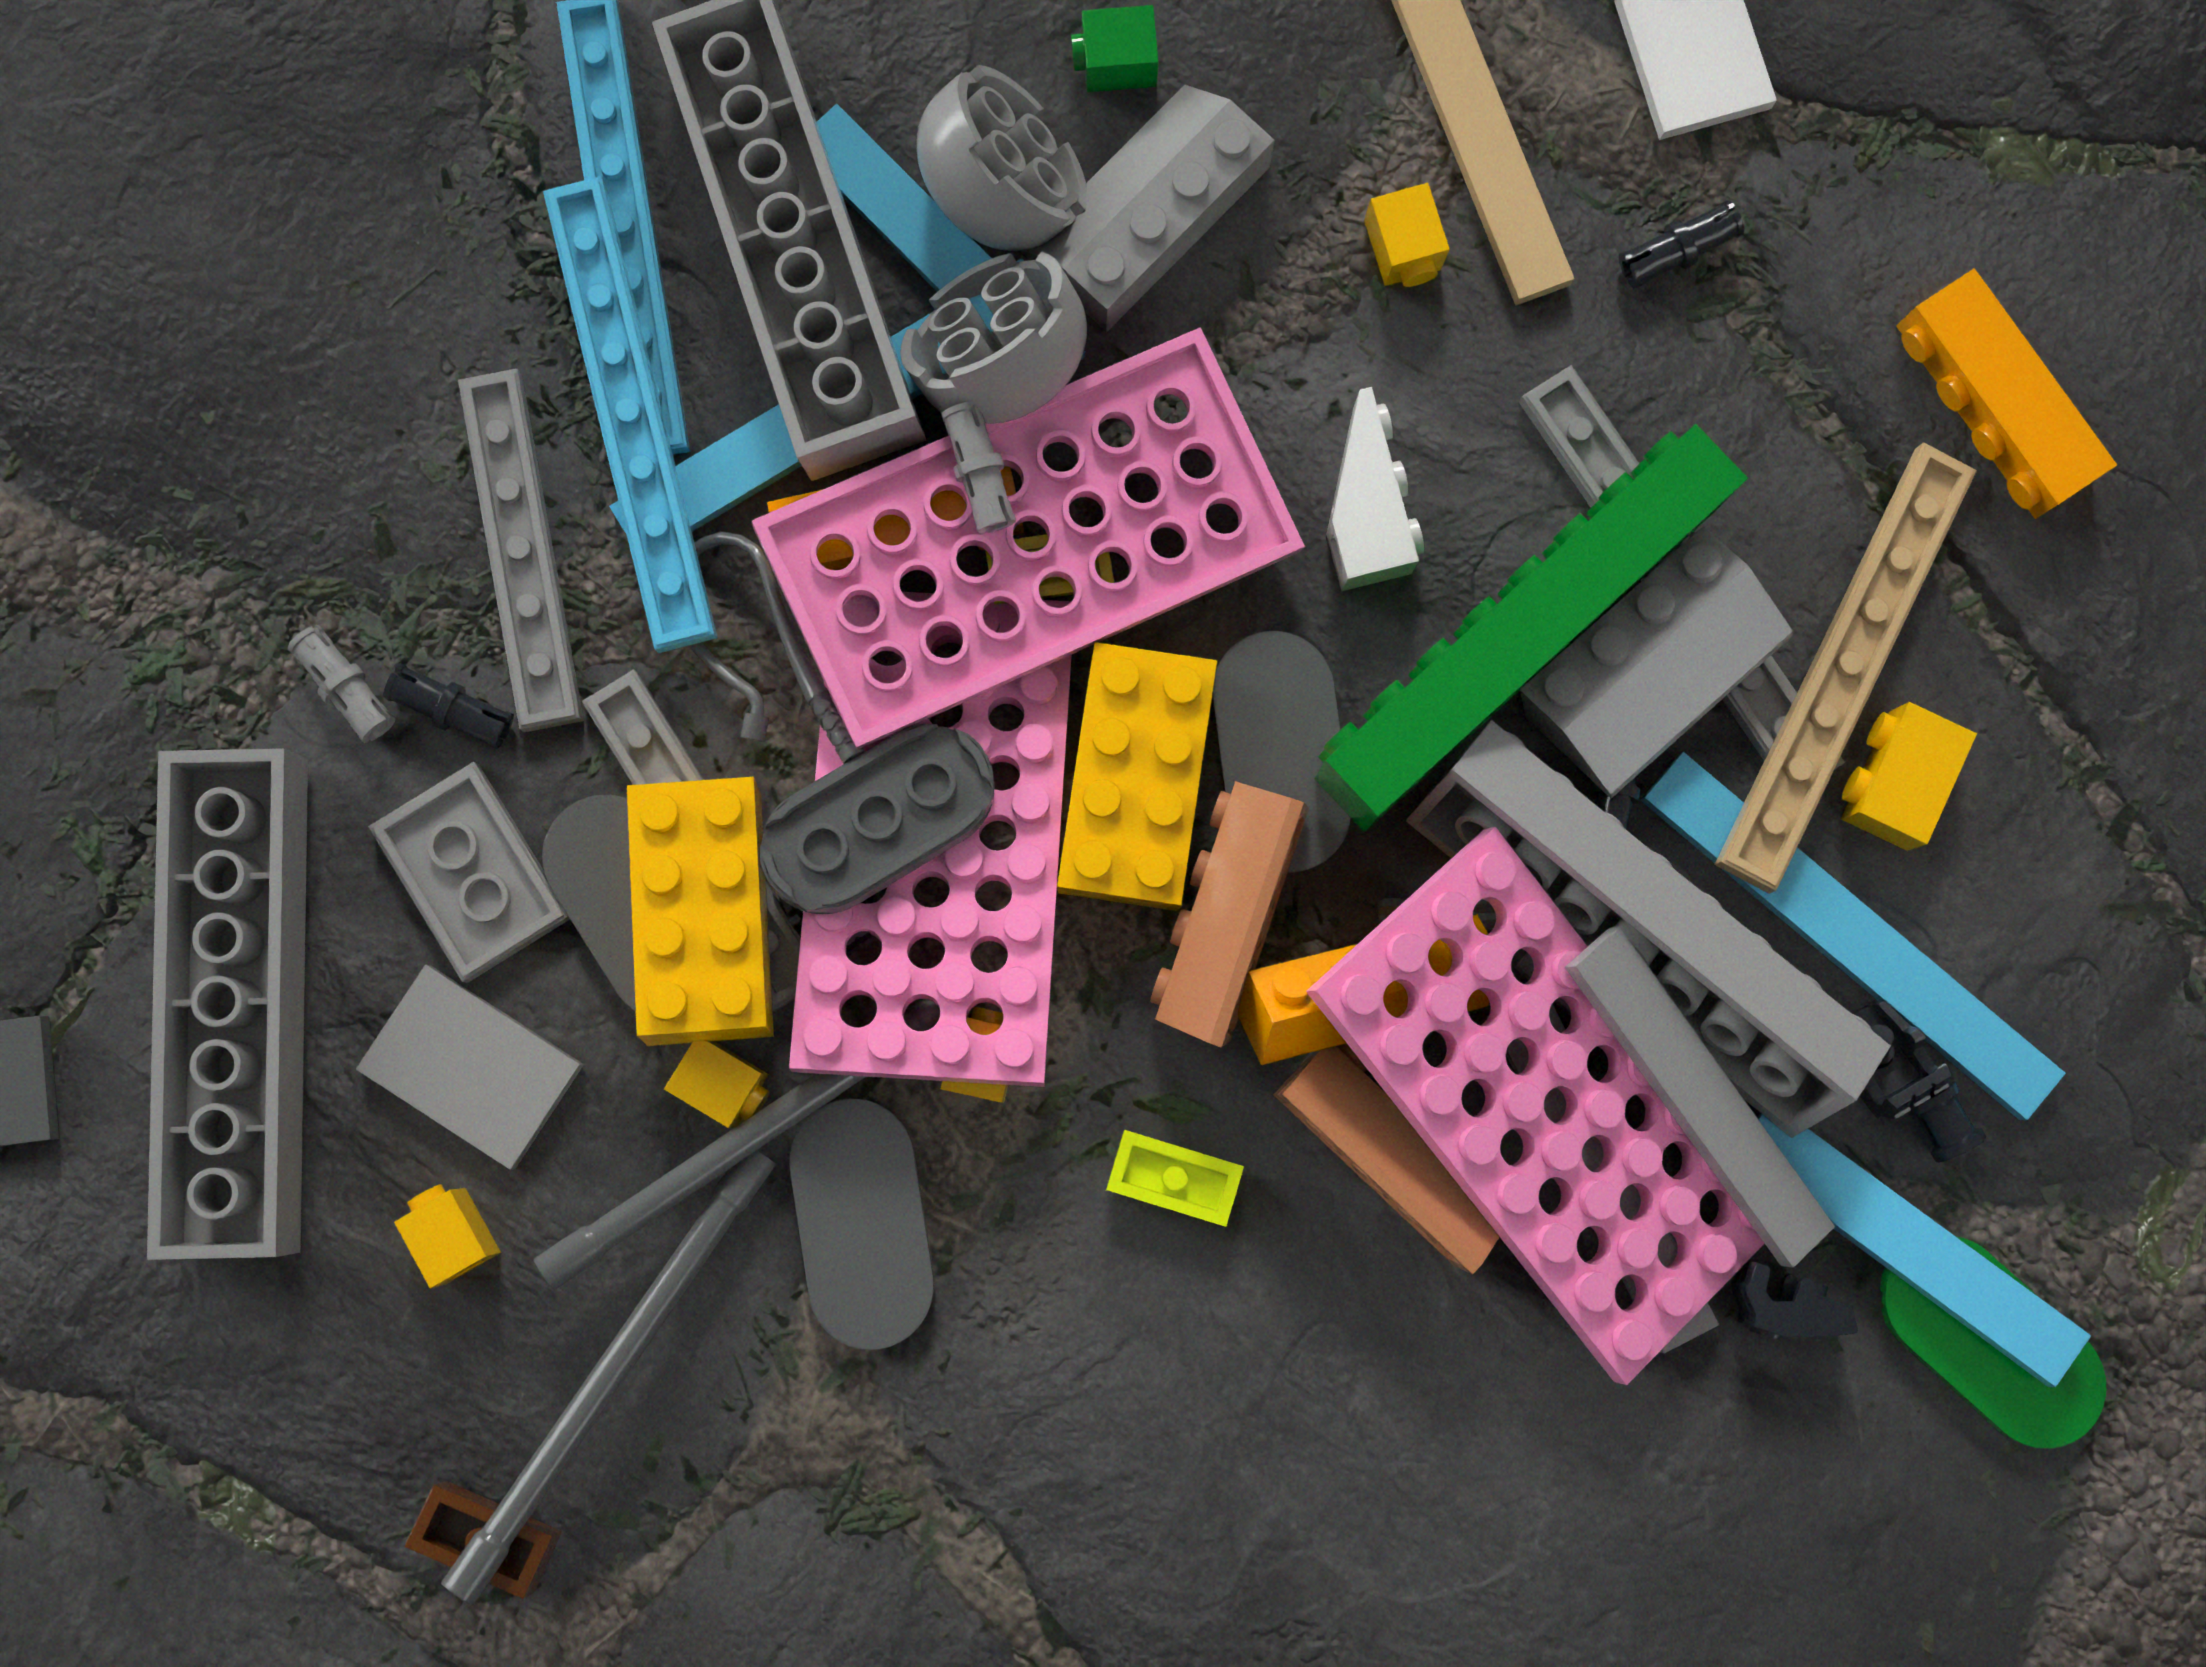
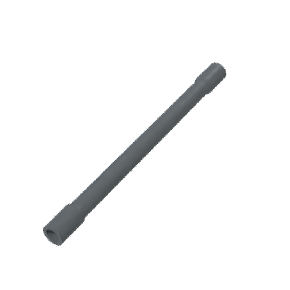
(592, 1241)
(492, 1543)

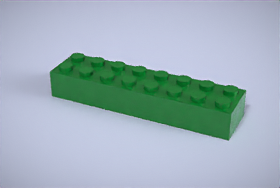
(1535, 621)

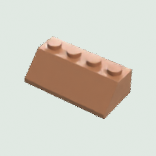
(1231, 911)
(1386, 1152)

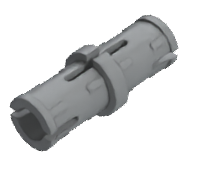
(978, 468)
(341, 683)

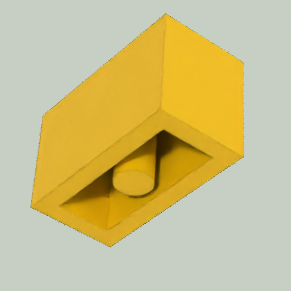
(1906, 775)

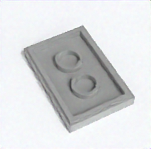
(469, 872)
(469, 1067)

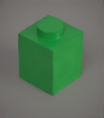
(1117, 48)

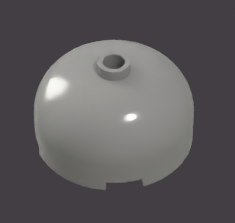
(989, 163)
(1019, 364)

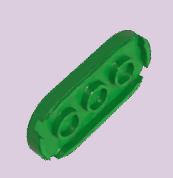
(1988, 1379)

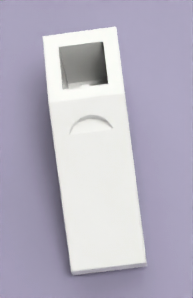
(1368, 518)

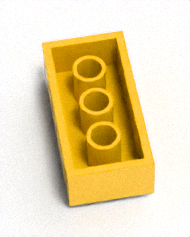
(1136, 776)
(699, 911)

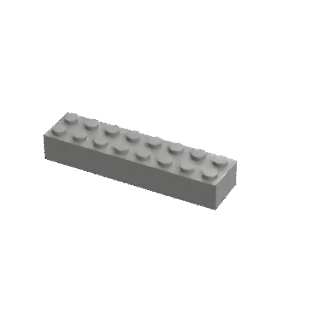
(788, 235)
(228, 1005)
(1758, 1016)

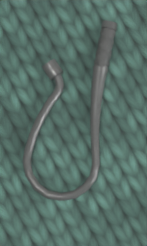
(815, 692)

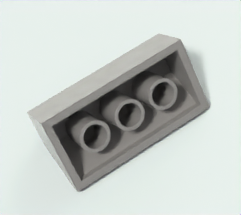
(1158, 200)
(1656, 662)

